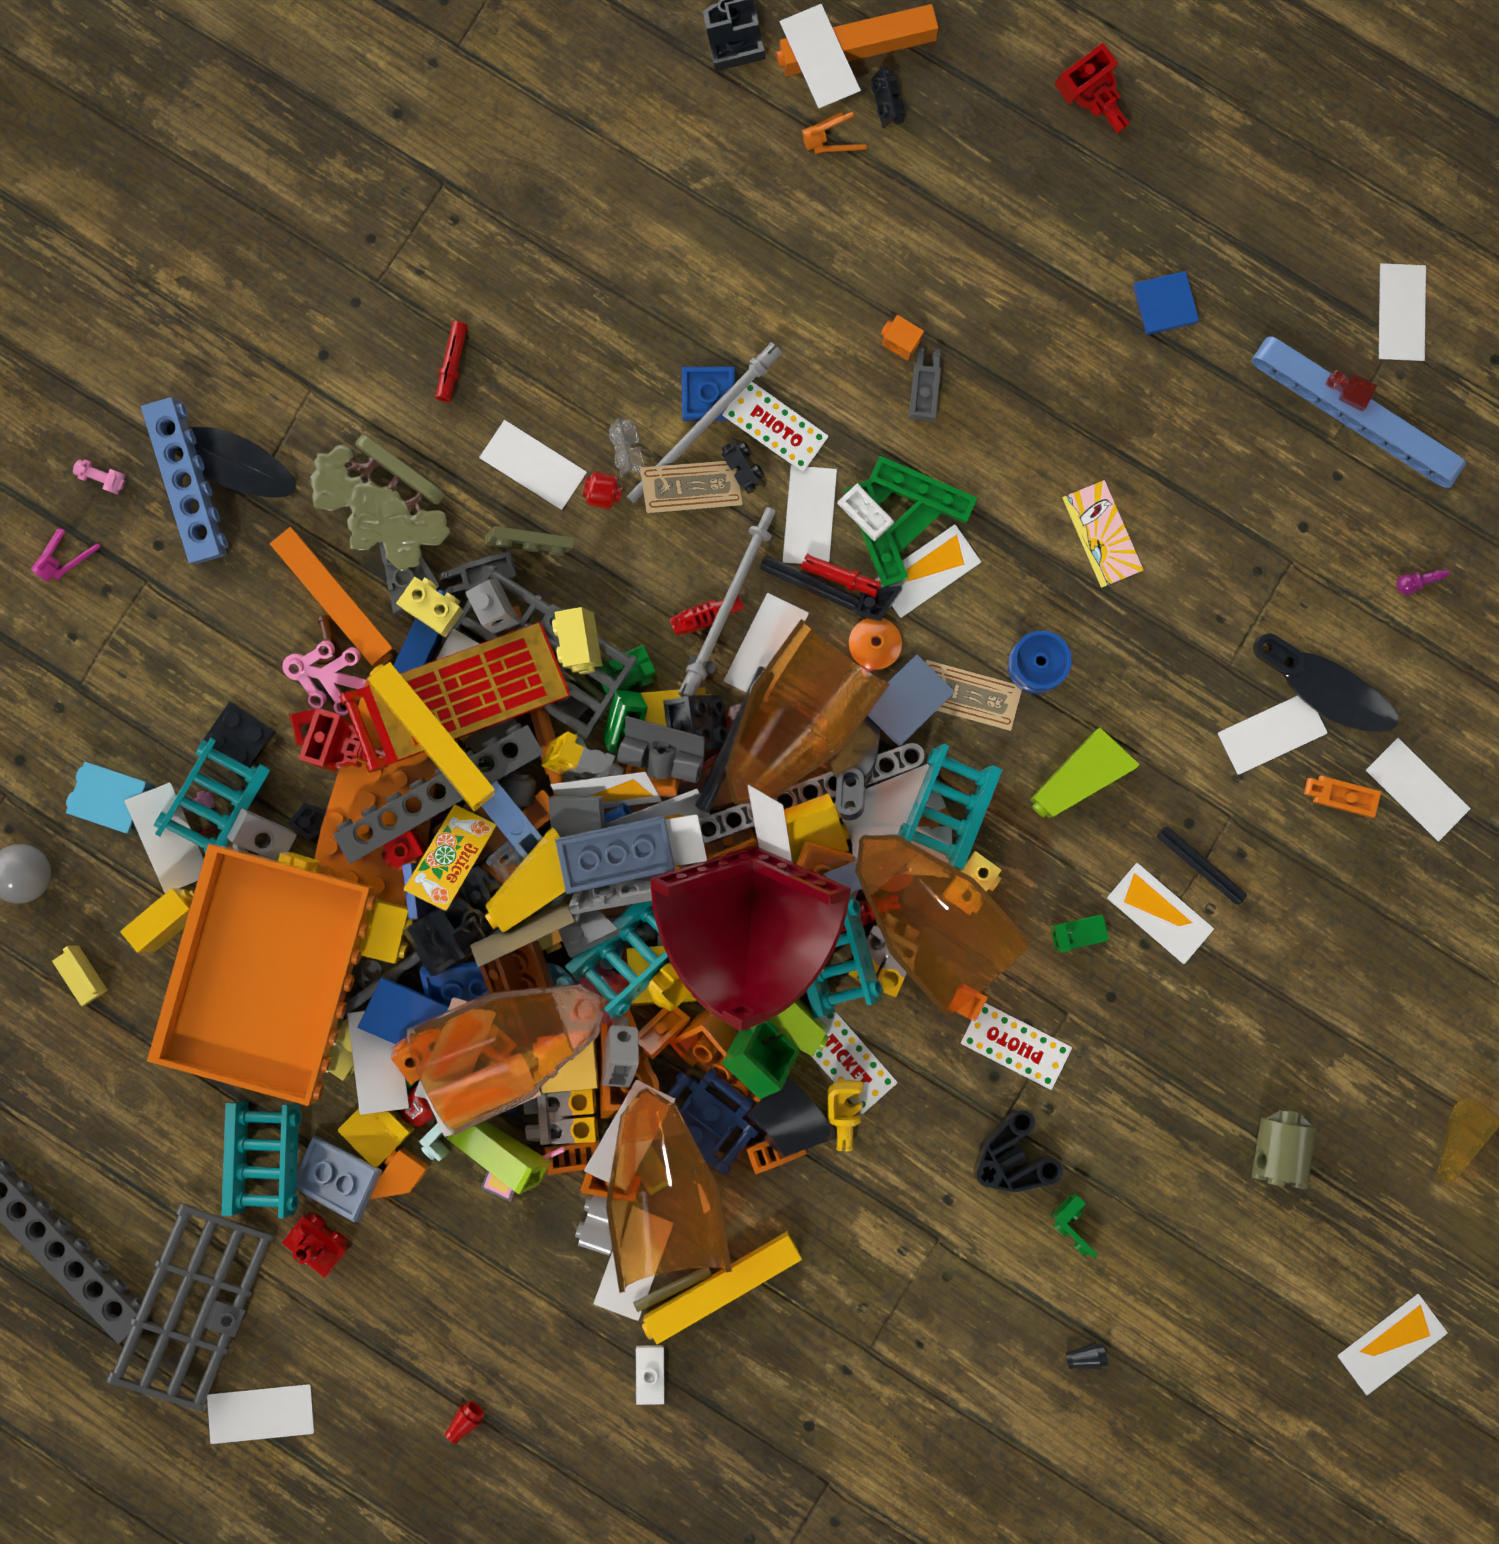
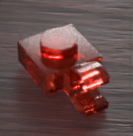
(1355, 390)

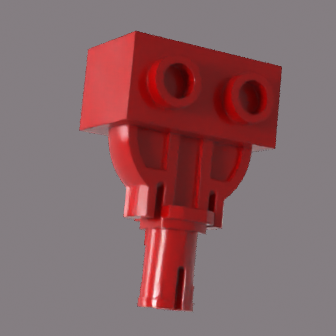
(1093, 86)
(333, 743)
(316, 1244)

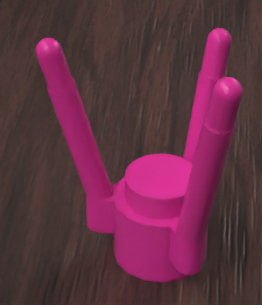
(47, 565)

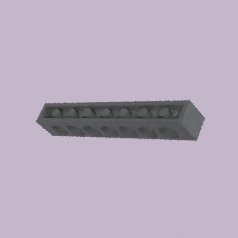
(356, 847)
(63, 1266)

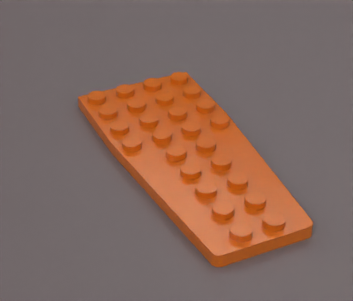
(359, 790)

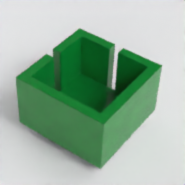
(761, 1065)

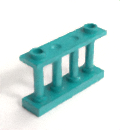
(239, 799)
(975, 804)
(584, 963)
(819, 995)
(235, 1157)

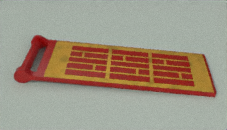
(466, 692)

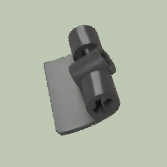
(662, 750)

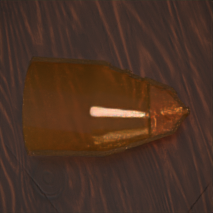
(798, 714)
(936, 921)
(501, 1049)
(661, 1196)

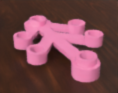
(327, 675)

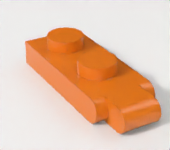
(1343, 796)

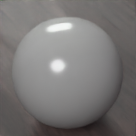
(23, 873)

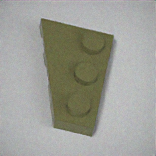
(528, 540)

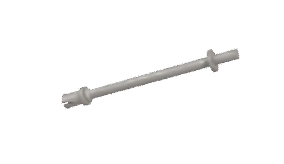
(757, 368)
(696, 672)

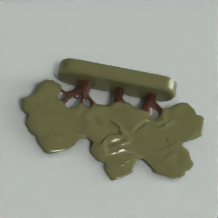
(379, 511)

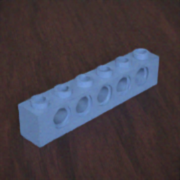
(157, 417)

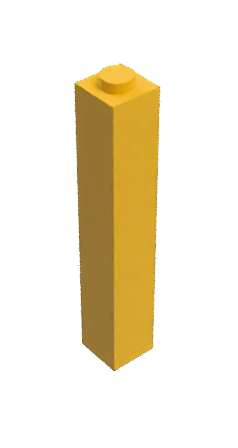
(431, 735)
(721, 1288)

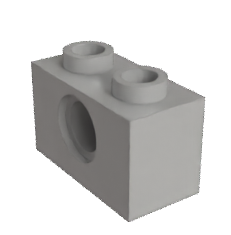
(250, 825)

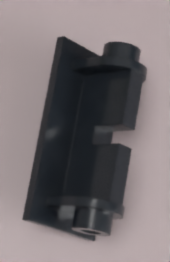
(884, 87)
(738, 456)

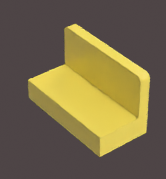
(79, 975)

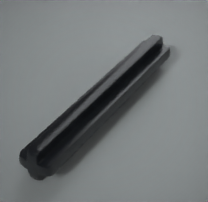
(809, 583)
(1202, 865)

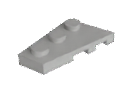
(612, 895)

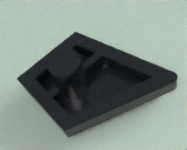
(877, 607)
(308, 820)

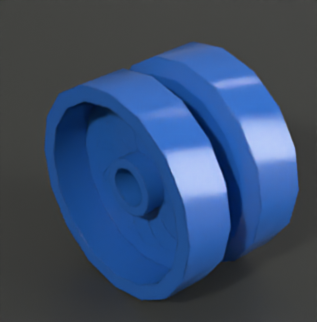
(1047, 648)

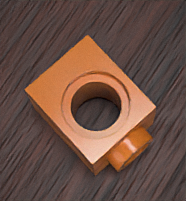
(901, 337)

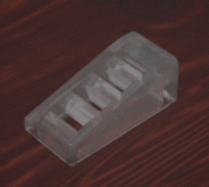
(500, 869)

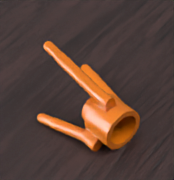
(815, 135)

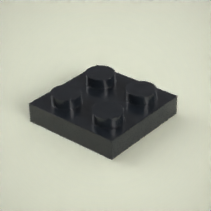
(240, 735)

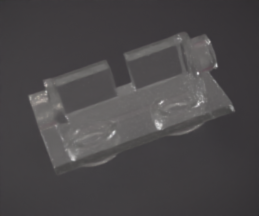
(622, 435)

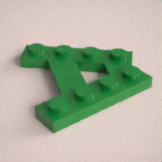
(931, 500)

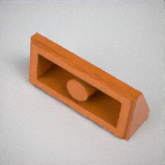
(731, 844)

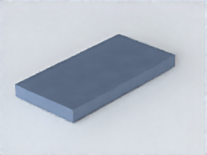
(615, 854)

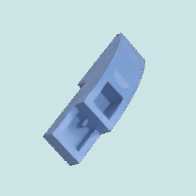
(512, 821)

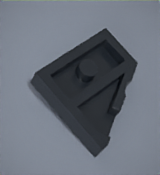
(479, 888)

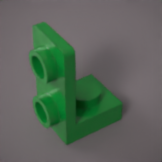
(1078, 933)
(1071, 1210)

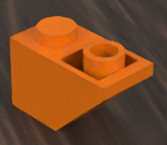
(401, 1175)

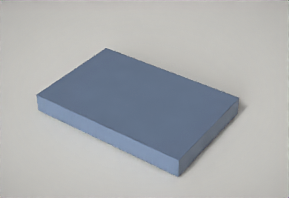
(910, 700)
(336, 1178)

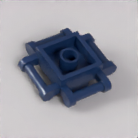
(712, 1119)

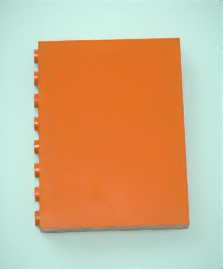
(262, 975)

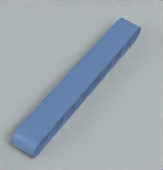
(1373, 423)

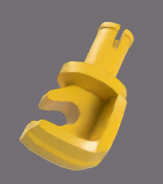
(667, 988)
(842, 1113)

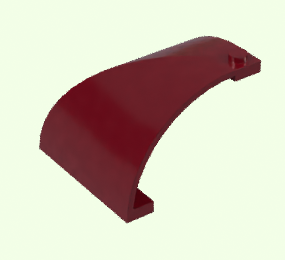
(748, 931)

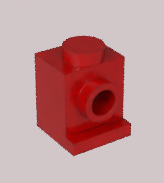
(297, 721)
(413, 848)

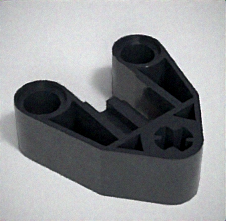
(1024, 1177)

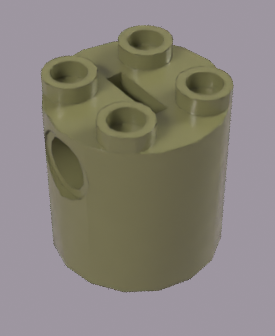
(1284, 1149)

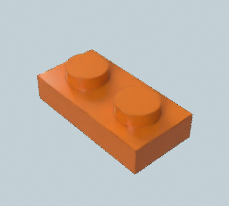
(661, 1031)

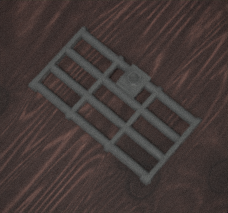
(537, 603)
(214, 1313)

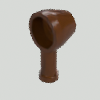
(327, 635)

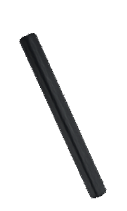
(718, 773)

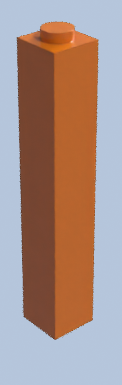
(874, 36)
(333, 598)

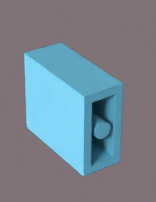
(102, 797)

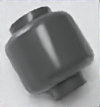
(519, 788)

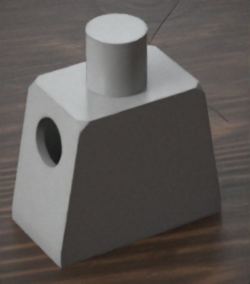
(492, 605)
(620, 1053)

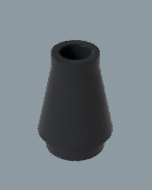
(1088, 1357)

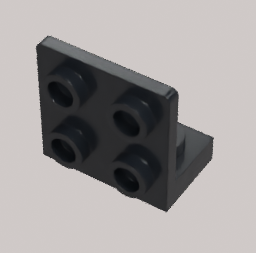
(699, 716)

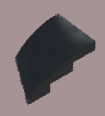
(733, 33)
(447, 935)
(791, 1120)

